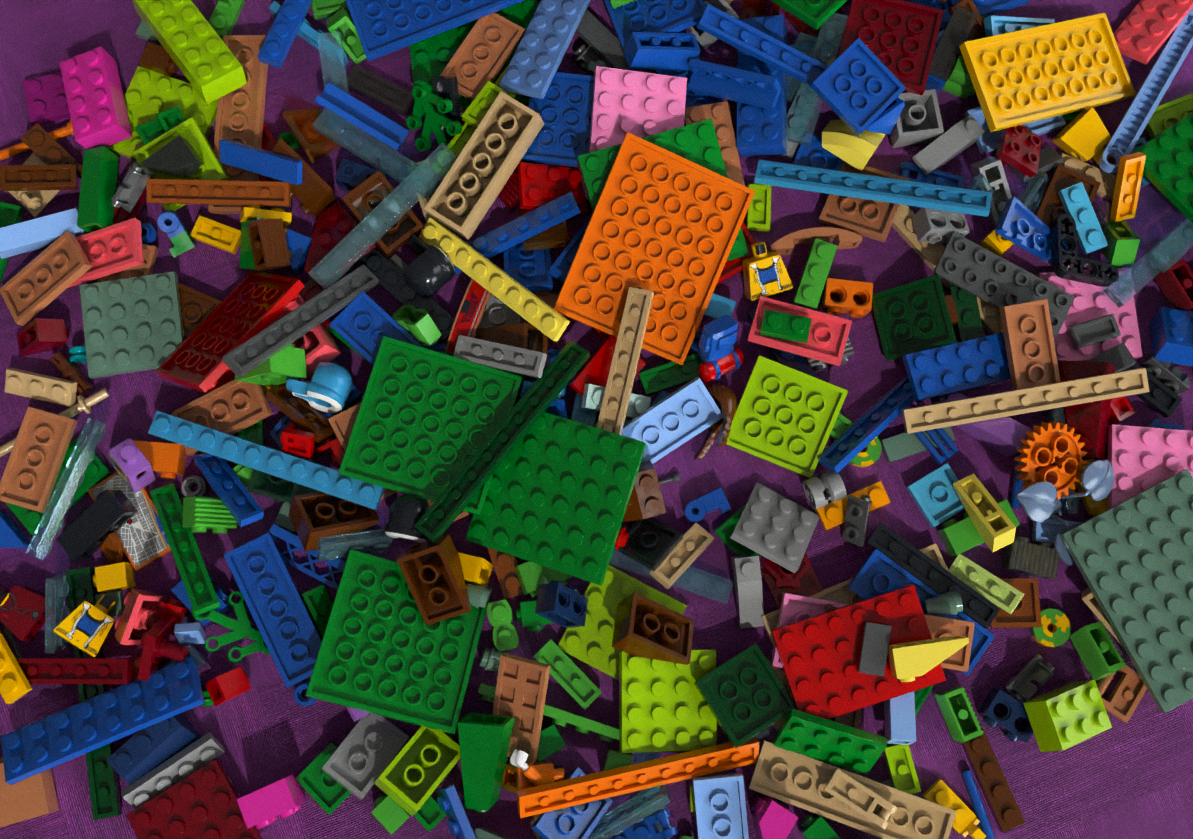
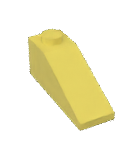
(985, 513)
(919, 657)

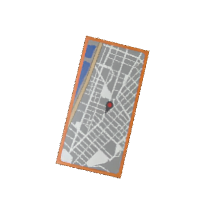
(143, 534)

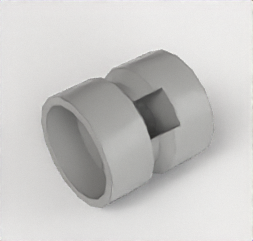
(822, 489)

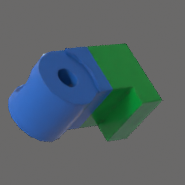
(177, 232)

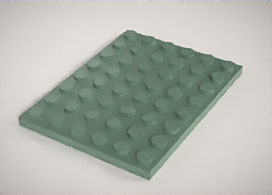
(1143, 580)

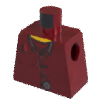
(22, 611)

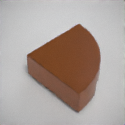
(112, 548)

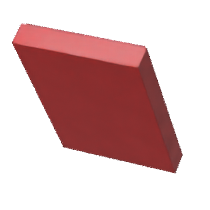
(598, 367)

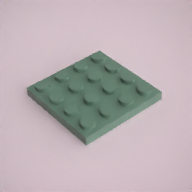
(131, 323)

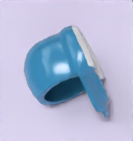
(327, 389)

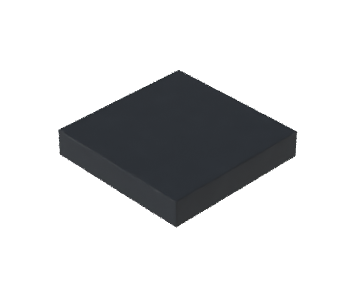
(650, 542)

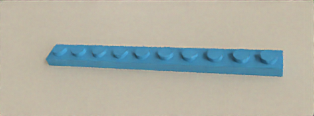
(873, 188)
(265, 460)

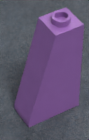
(999, 433)

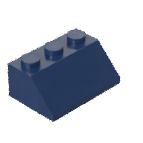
(152, 747)

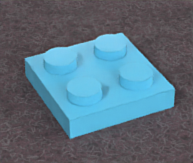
(936, 495)

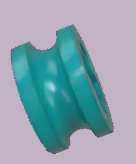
(78, 354)

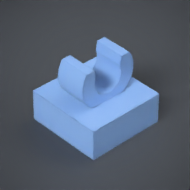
(190, 633)

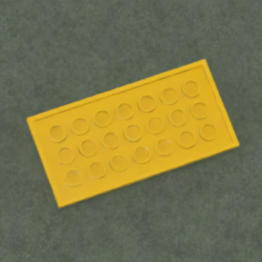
(1046, 71)

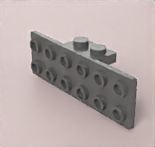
(998, 280)

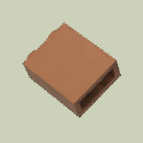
(27, 797)

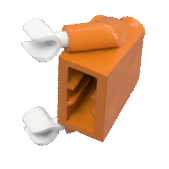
(524, 775)

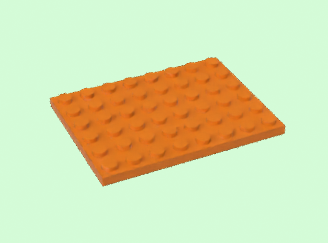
(655, 230)

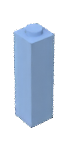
(37, 233)
(900, 719)

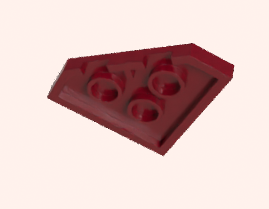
(330, 229)

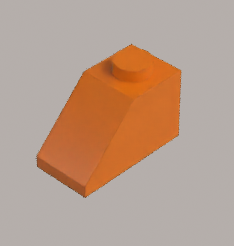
(165, 458)

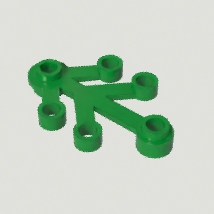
(424, 96)
(240, 630)

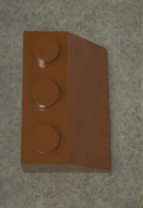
(314, 192)

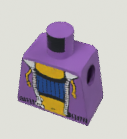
(130, 462)

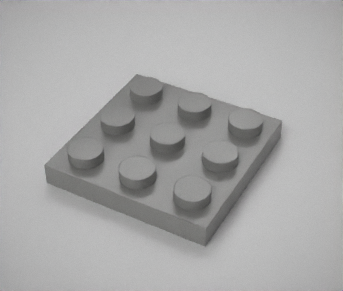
(775, 527)

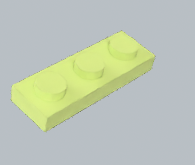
(986, 584)

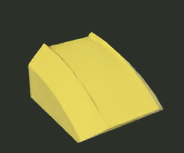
(848, 146)

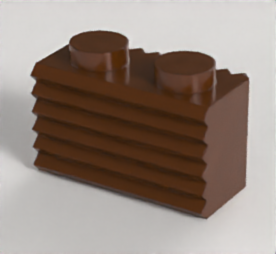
(269, 244)

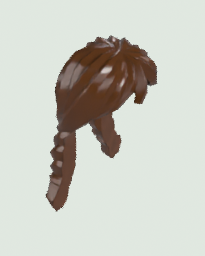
(727, 403)

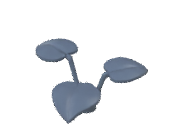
(1041, 502)

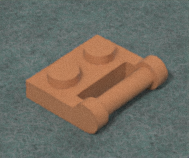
(1125, 694)

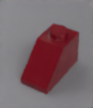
(42, 336)

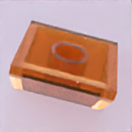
(311, 141)

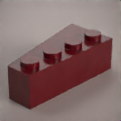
(1089, 418)

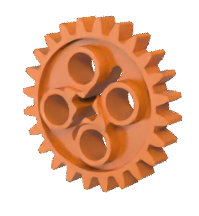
(1051, 456)

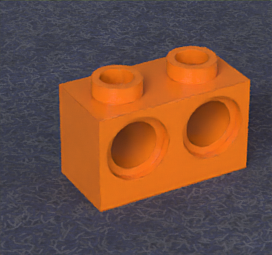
(846, 291)

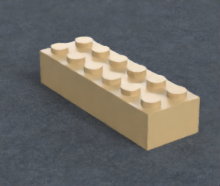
(484, 165)

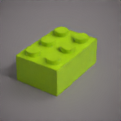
(1067, 715)
(419, 768)

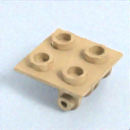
(34, 200)

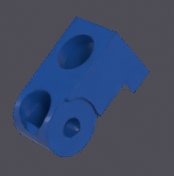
(706, 504)

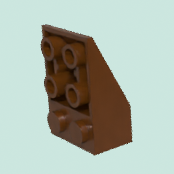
(517, 335)

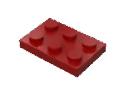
(544, 183)

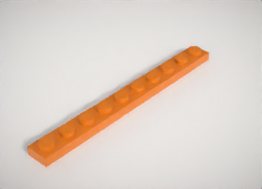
(635, 777)

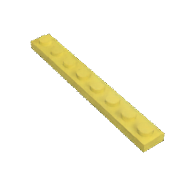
(495, 280)

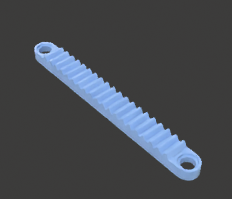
(1149, 94)

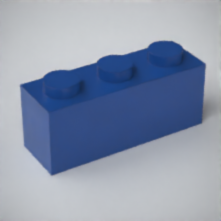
(661, 50)

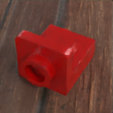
(1120, 409)
(297, 442)
(332, 445)
(174, 608)

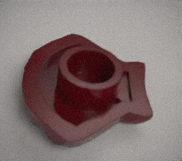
(786, 577)

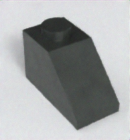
(175, 159)

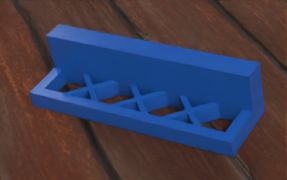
(734, 84)
(362, 116)
(291, 538)

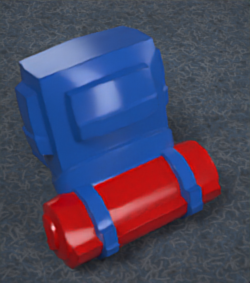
(718, 349)

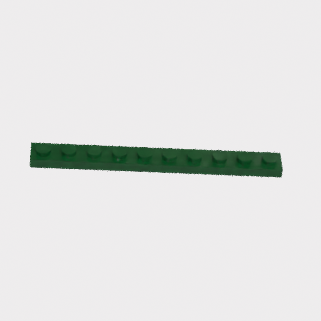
(502, 441)
(101, 775)

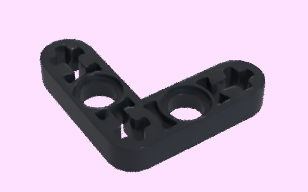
(1072, 261)

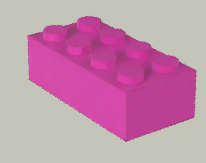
(95, 99)

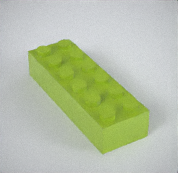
(193, 46)

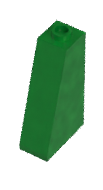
(483, 753)

